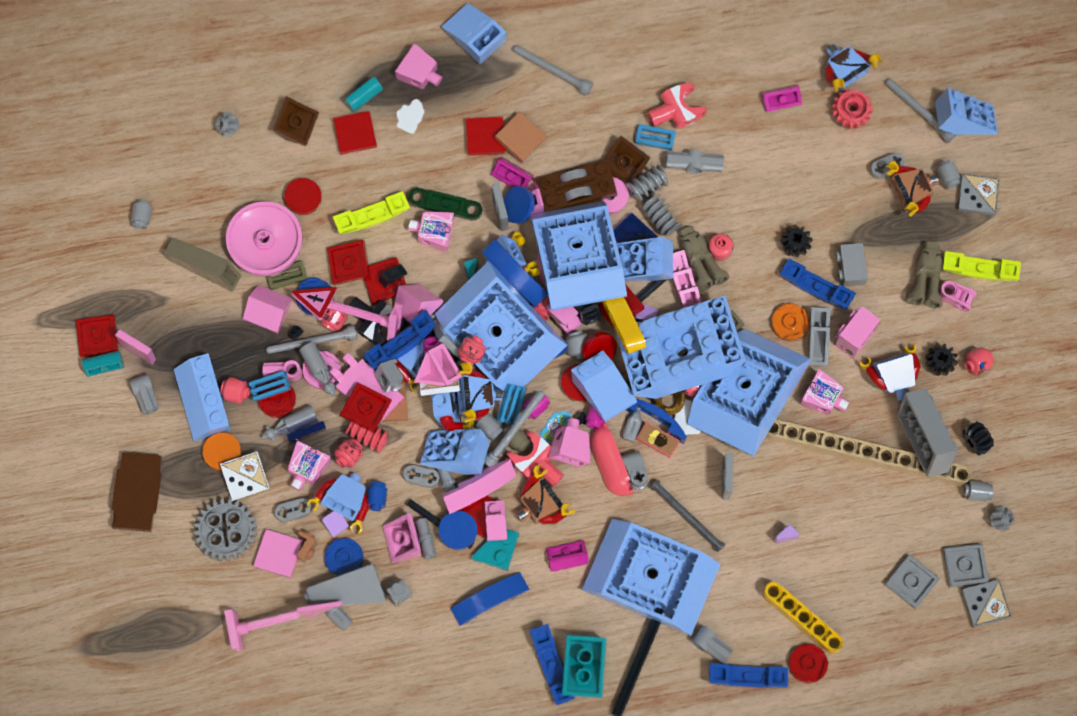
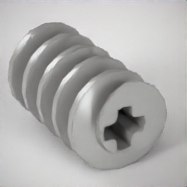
(647, 183)
(661, 216)

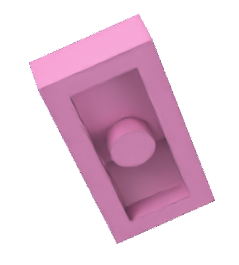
(565, 318)
(495, 520)

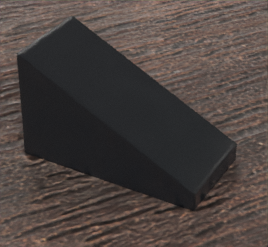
(392, 275)

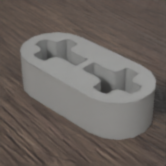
(884, 161)
(420, 481)
(295, 504)

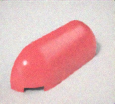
(610, 461)

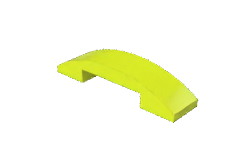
(371, 215)
(981, 268)

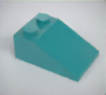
(584, 666)

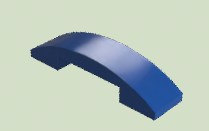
(514, 273)
(817, 286)
(403, 342)
(660, 415)
(489, 598)
(550, 662)
(748, 676)

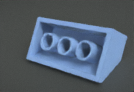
(201, 397)

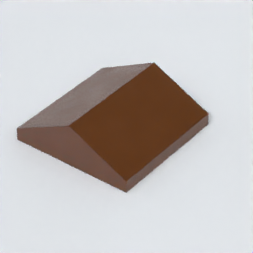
(295, 121)
(626, 160)

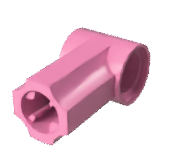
(272, 368)

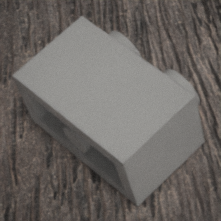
(852, 264)

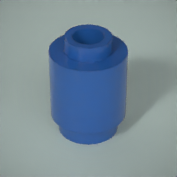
(377, 496)

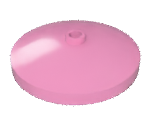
(259, 223)

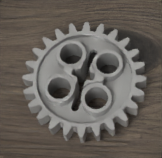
(242, 527)

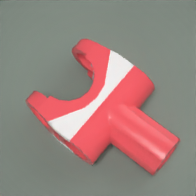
(675, 108)
(540, 455)

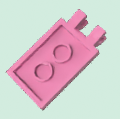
(362, 373)

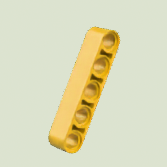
(625, 324)
(807, 627)

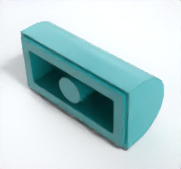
(363, 94)
(103, 363)

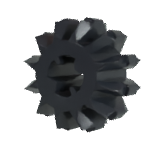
(799, 234)
(588, 313)
(944, 354)
(978, 438)

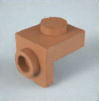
(307, 550)

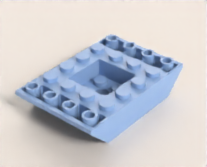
(581, 273)
(703, 331)
(525, 340)
(746, 415)
(622, 577)

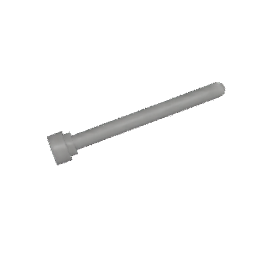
(583, 85)
(948, 137)
(348, 333)
(493, 457)

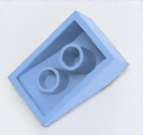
(603, 386)

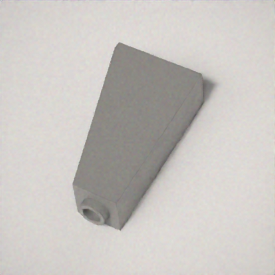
(352, 587)

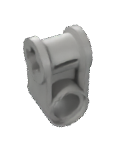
(635, 468)

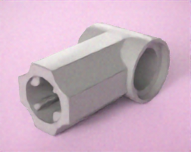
(143, 390)
(708, 642)

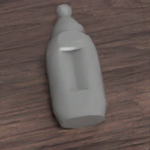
(632, 426)
(340, 618)

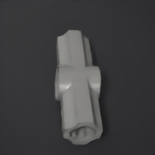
(695, 161)

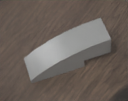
(819, 335)

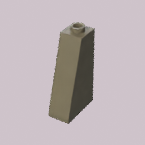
(203, 263)

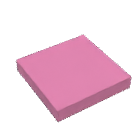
(135, 347)
(278, 553)

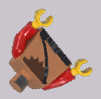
(912, 187)
(541, 501)

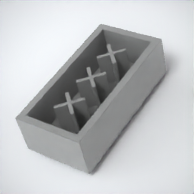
(927, 432)

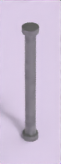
(687, 515)

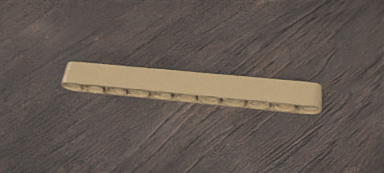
(857, 455)

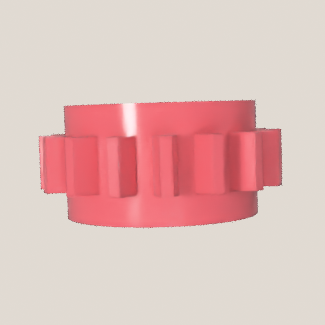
(852, 118)

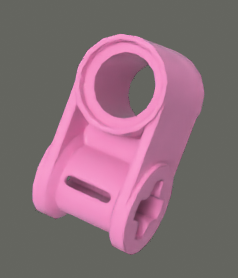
(958, 295)

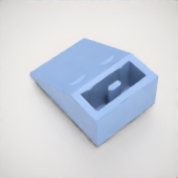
(475, 32)
(964, 114)
(647, 259)
(456, 450)

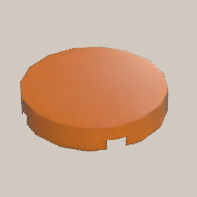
(790, 322)
(220, 449)

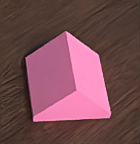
(415, 300)
(267, 308)
(402, 539)

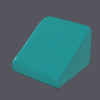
(471, 267)

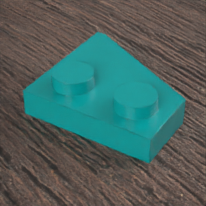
(497, 553)

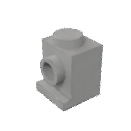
(389, 376)
(398, 592)

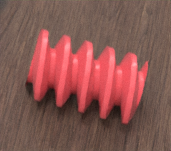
(375, 439)

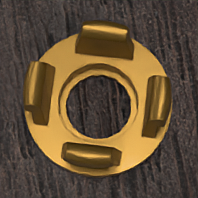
(680, 400)

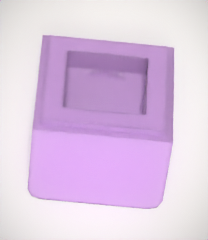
(647, 313)
(335, 523)
(786, 534)

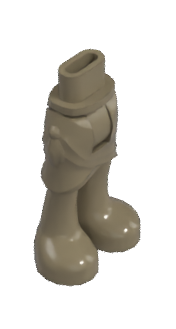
(697, 250)
(930, 266)

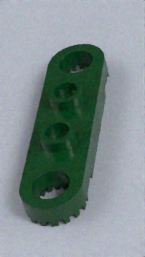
(444, 202)

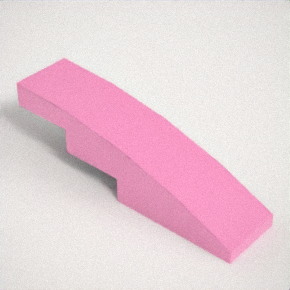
(684, 281)
(479, 486)

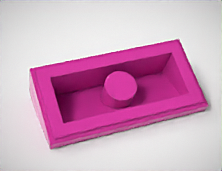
(781, 98)
(511, 173)
(567, 556)

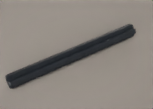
(637, 665)

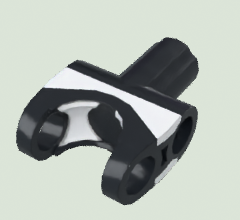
(369, 329)

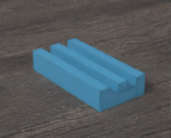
(656, 138)
(253, 384)
(514, 405)

